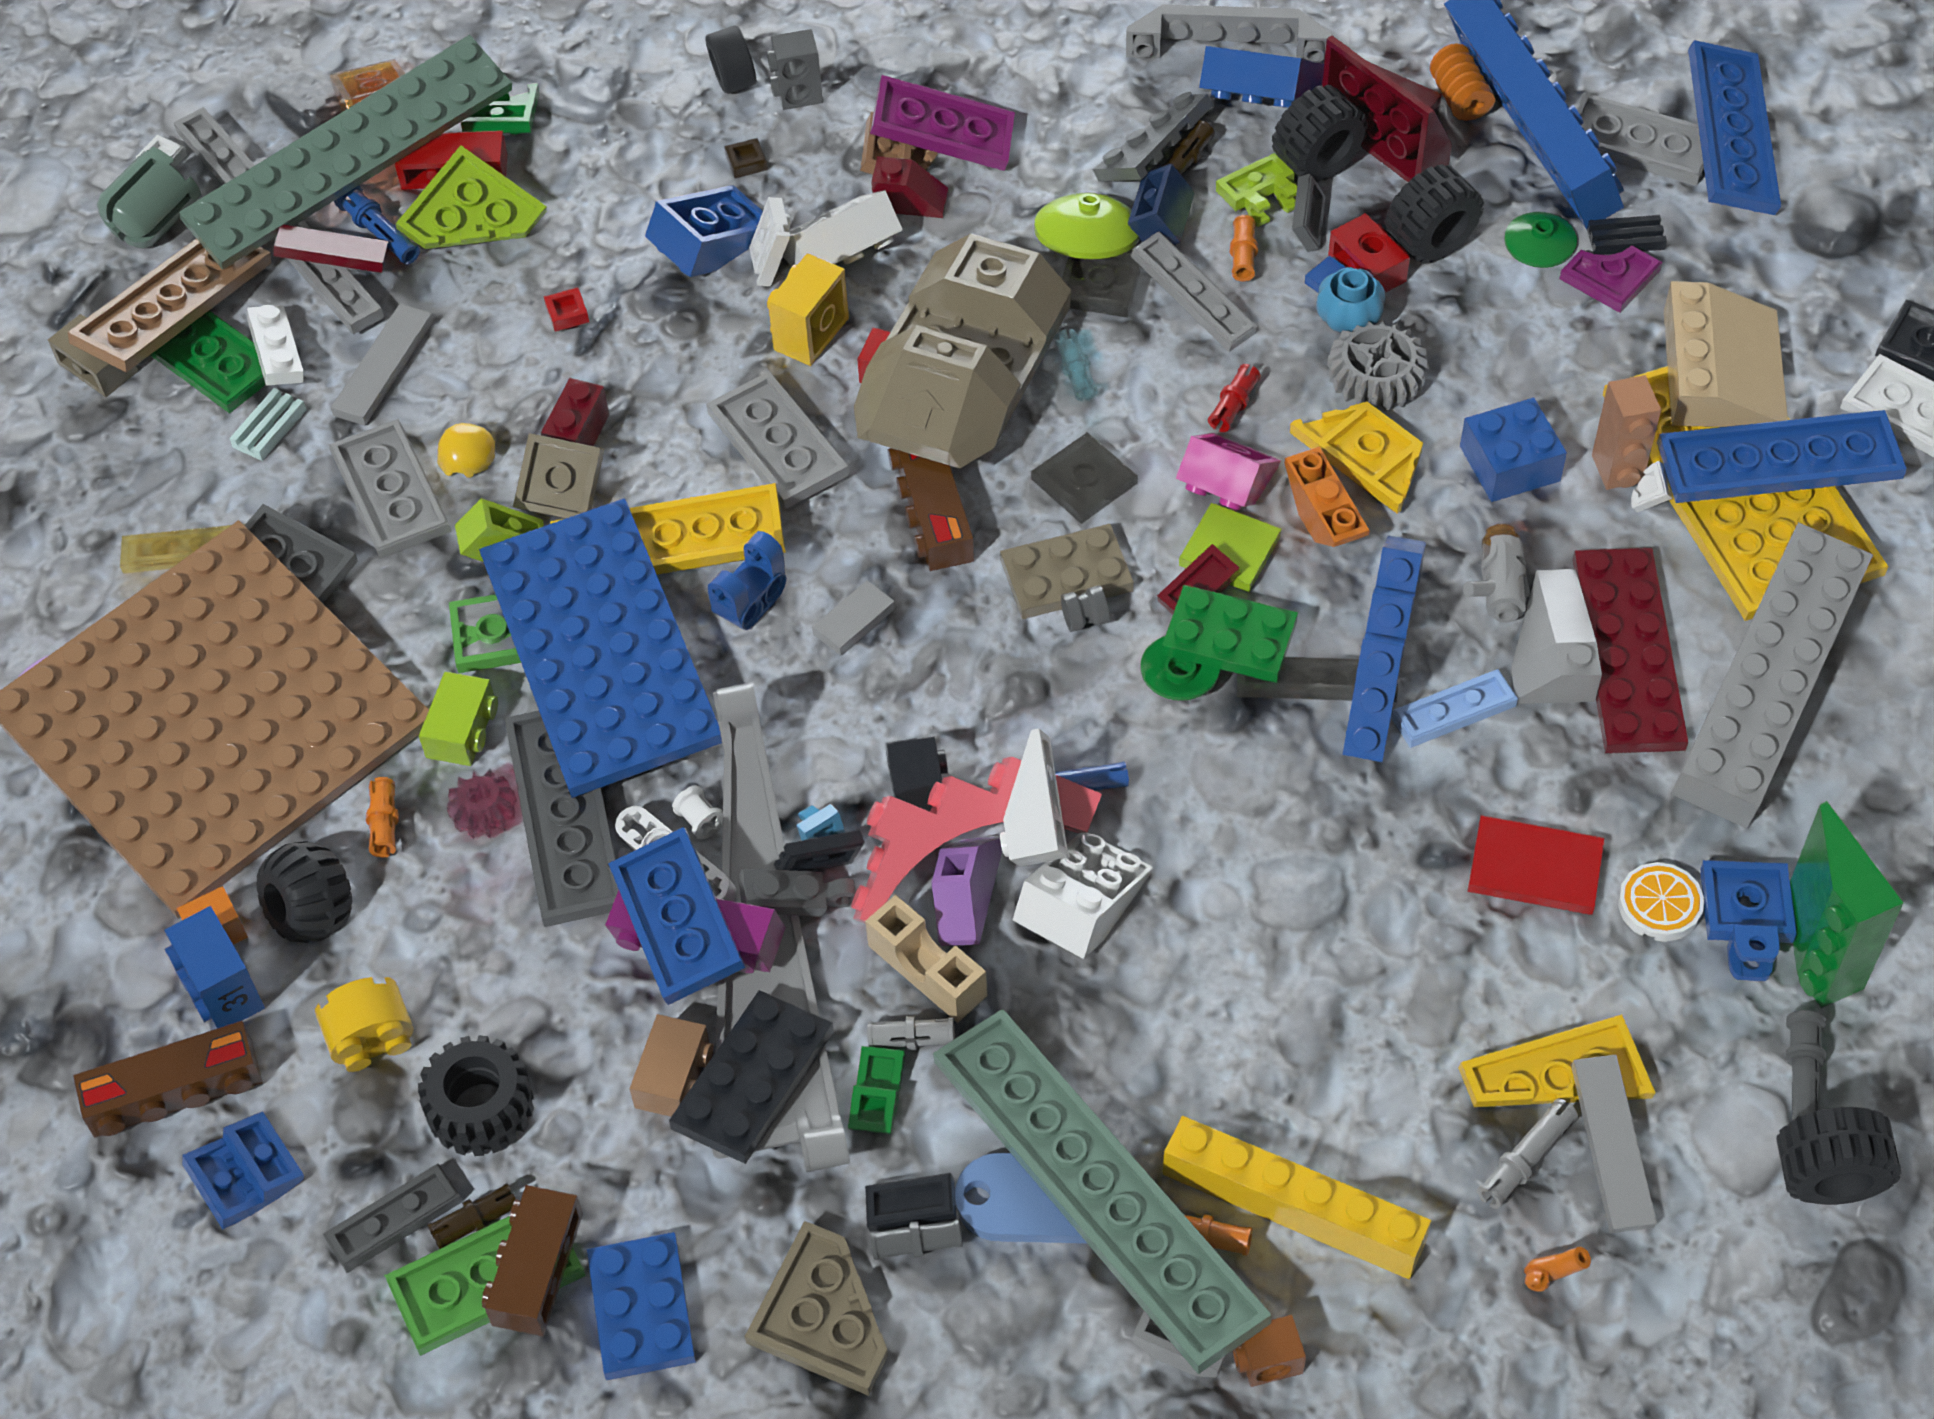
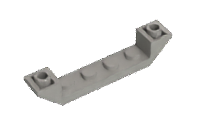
(1226, 24)

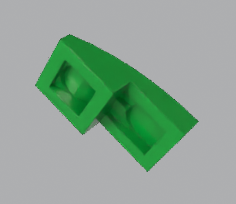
(876, 1090)

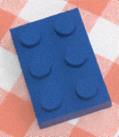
(640, 1306)

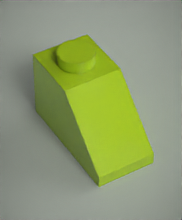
(489, 524)

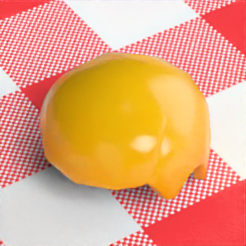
(465, 449)

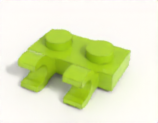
(1255, 182)

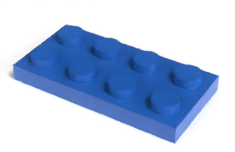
(676, 916)

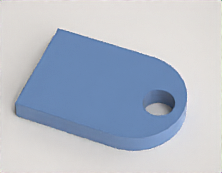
(1016, 1204)

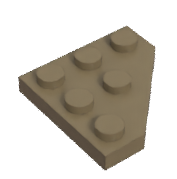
(821, 1313)

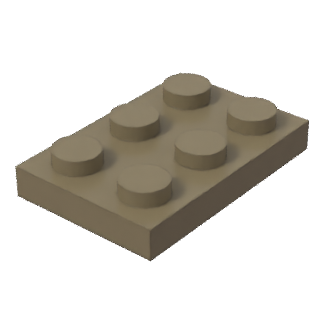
(1062, 565)

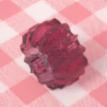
(481, 804)

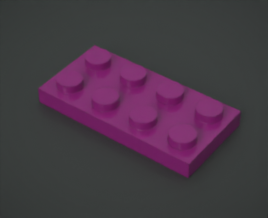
(942, 123)

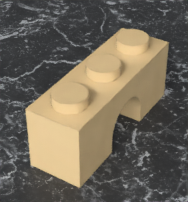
(945, 978)

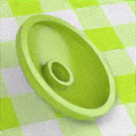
(1085, 226)

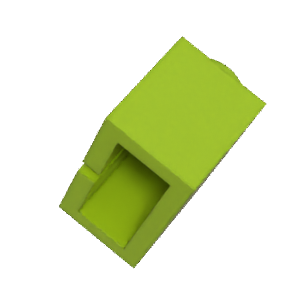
(458, 719)

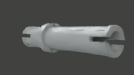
(1516, 1166)

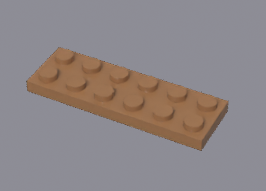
(162, 305)

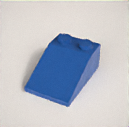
(704, 228)

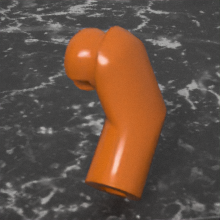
(1554, 1267)

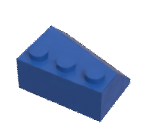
(1258, 76)

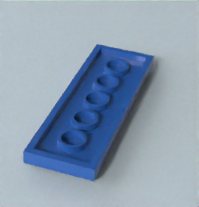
(1734, 128)
(1781, 456)

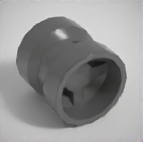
(1085, 608)

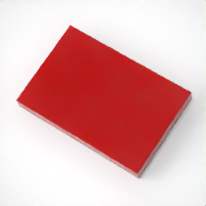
(1536, 865)

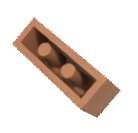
(1625, 432)

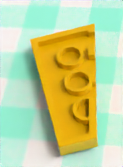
(1542, 1068)

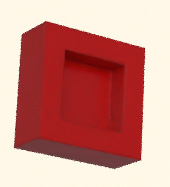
(566, 309)

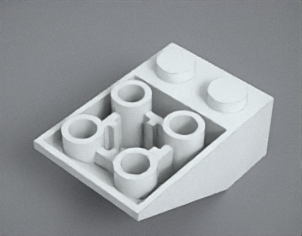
(1082, 895)

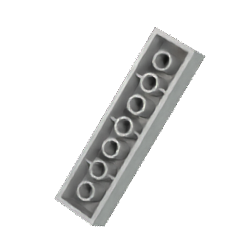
(1772, 676)

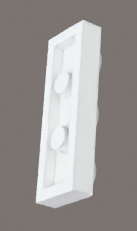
(274, 345)

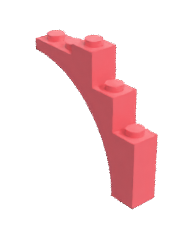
(956, 808)

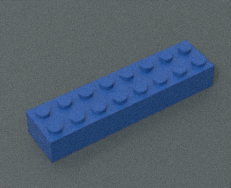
(1538, 108)

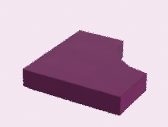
(1611, 278)

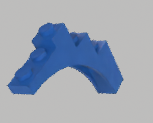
(1383, 648)

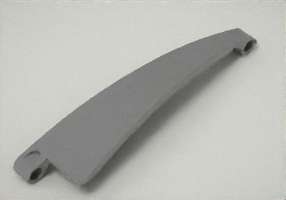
(754, 842)

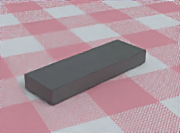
(392, 1218)

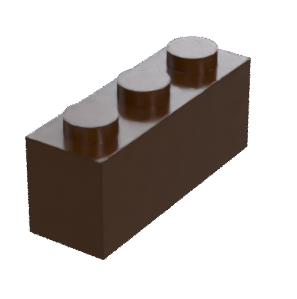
(532, 1260)

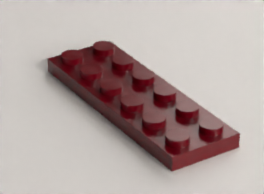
(1638, 682)

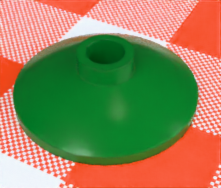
(1540, 239)
(1161, 677)

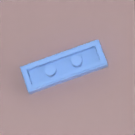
(1454, 708)

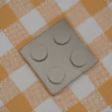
(558, 477)

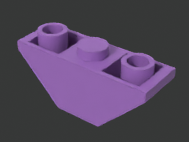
(964, 889)

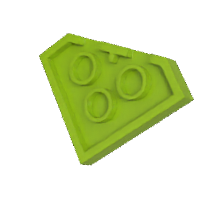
(469, 206)

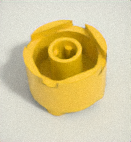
(364, 1022)

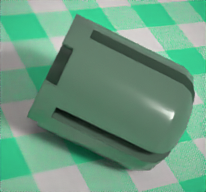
(146, 199)

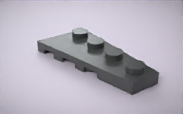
(1146, 144)

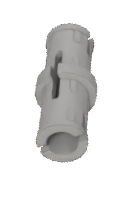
(910, 1033)

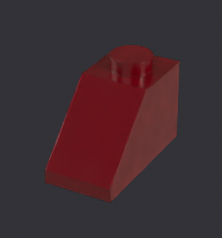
(909, 187)

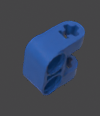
(753, 586)

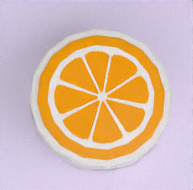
(1661, 901)

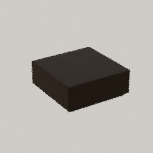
(746, 158)

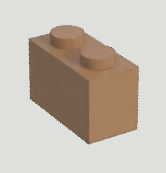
(670, 1064)

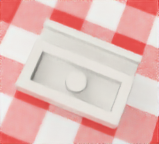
(770, 241)

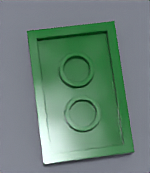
(1229, 633)

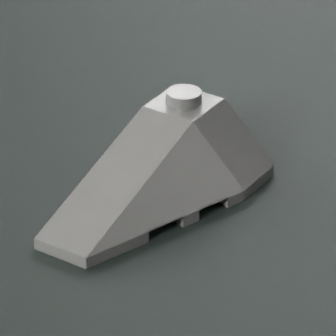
(1556, 644)

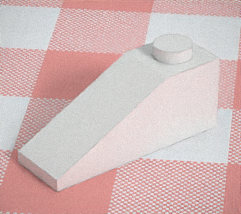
(1034, 813)

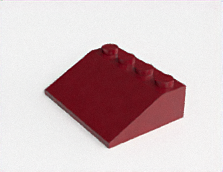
(1400, 126)

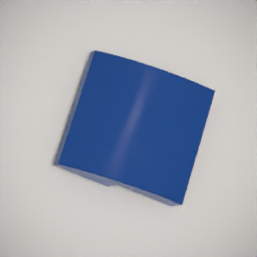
(242, 1170)

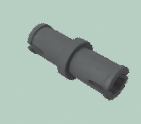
(916, 1239)

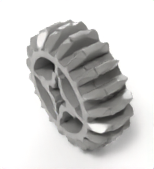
(1378, 365)

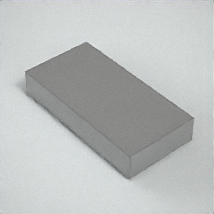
(853, 617)

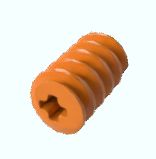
(1461, 82)

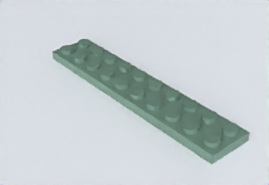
(345, 151)
(1103, 1192)

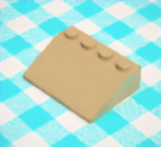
(1722, 358)

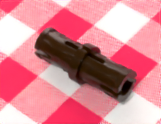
(1198, 138)
(472, 1216)

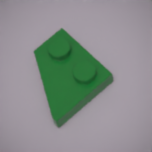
(506, 114)

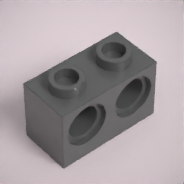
(796, 69)

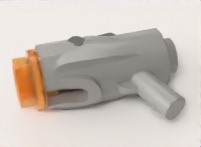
(1502, 573)

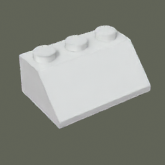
(845, 231)

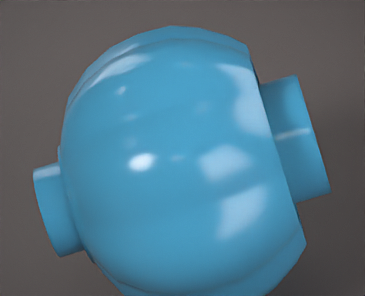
(1350, 299)

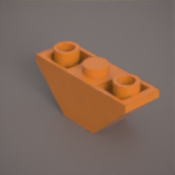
(1323, 500)

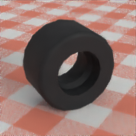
(731, 59)

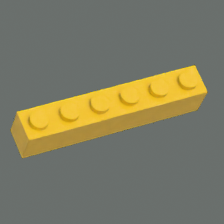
(1296, 1197)

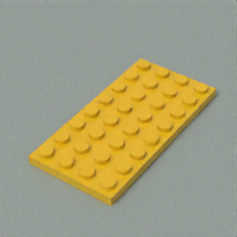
(1749, 533)

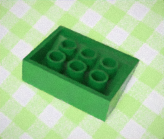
(1839, 911)

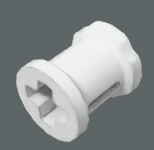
(698, 812)

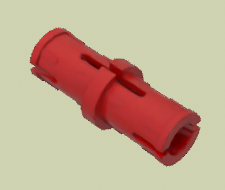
(1234, 398)

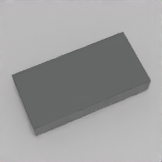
(1308, 212)

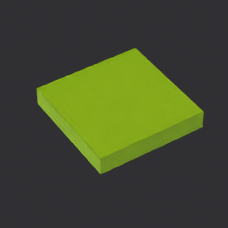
(1238, 537)

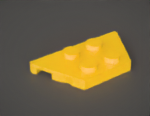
(1366, 449)

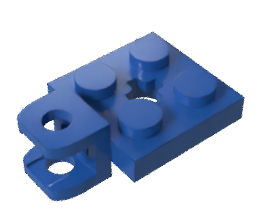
(1754, 930)

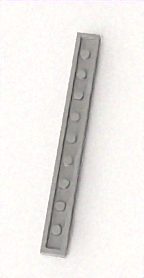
(332, 283)

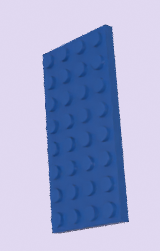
(600, 647)

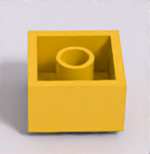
(808, 309)

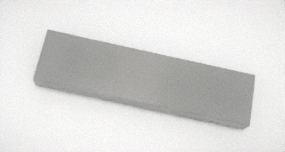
(1194, 291)
(382, 364)
(1613, 1144)

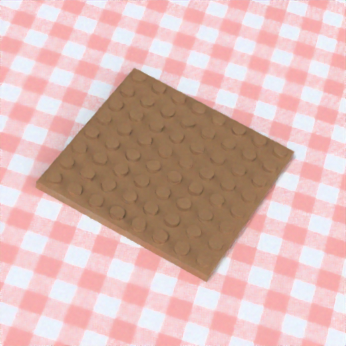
(209, 716)

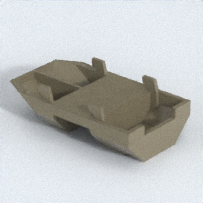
(962, 351)

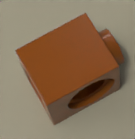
(1271, 1353)

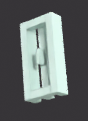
(262, 422)

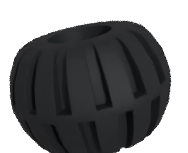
(304, 891)

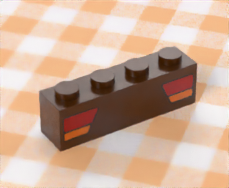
(933, 510)
(167, 1079)

